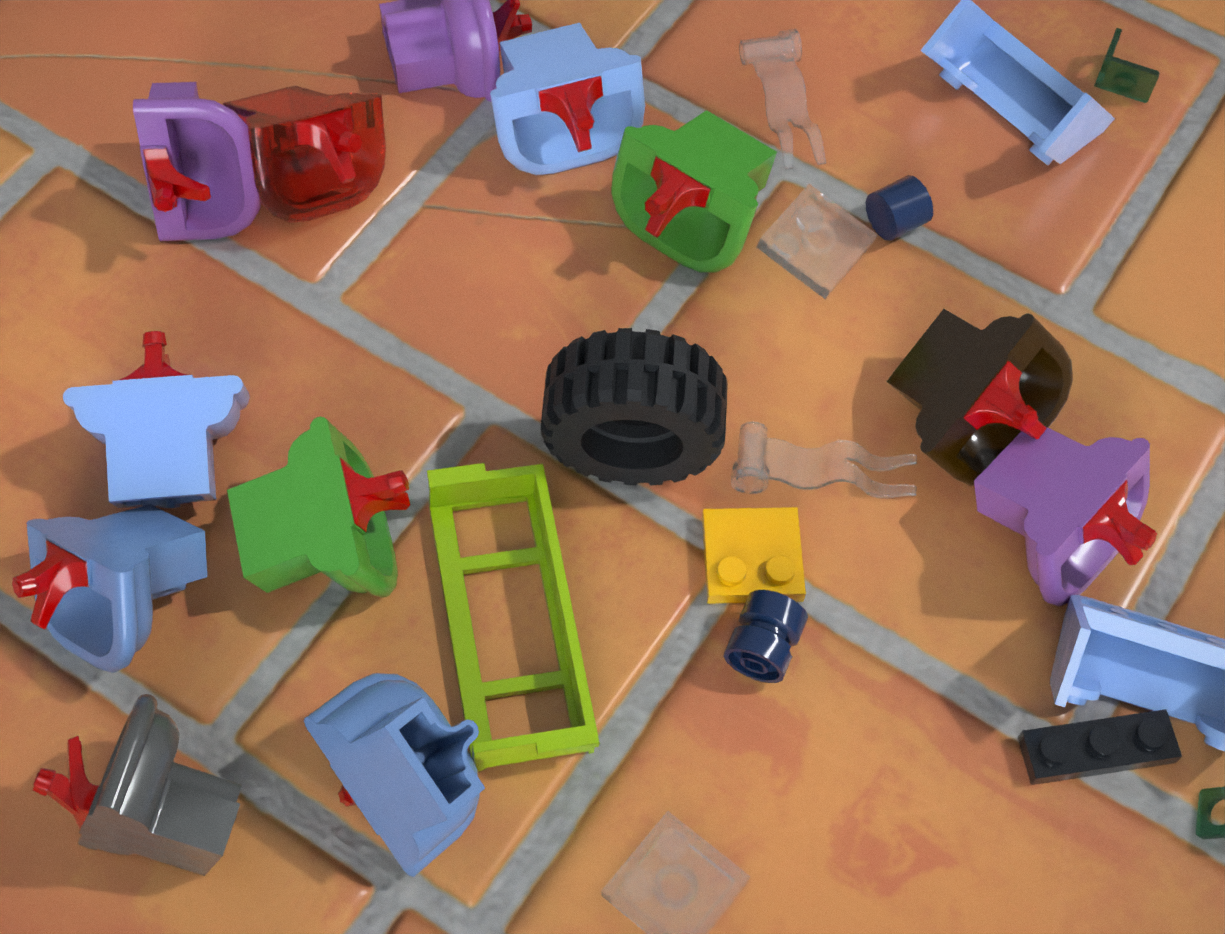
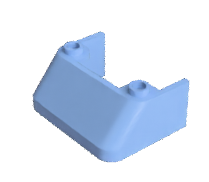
(1016, 83)
(1142, 664)

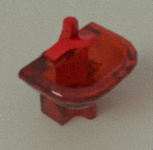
(313, 149)

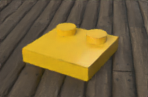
(752, 552)

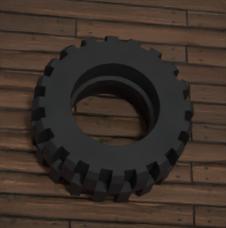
(634, 407)

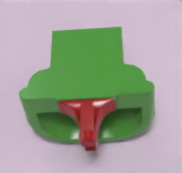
(691, 189)
(319, 517)

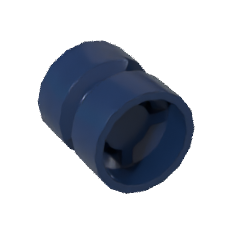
(766, 633)

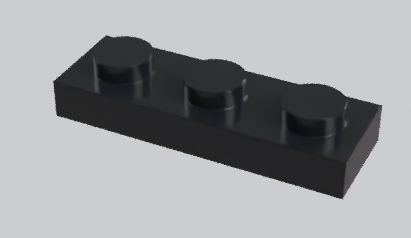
(1099, 747)

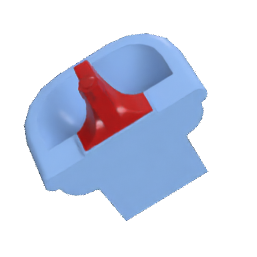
(564, 100)
(159, 429)

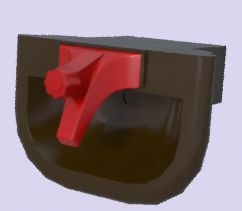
(982, 388)

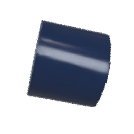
(899, 208)

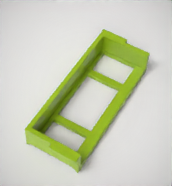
(472, 488)

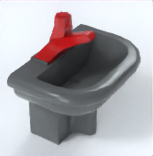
(146, 798)

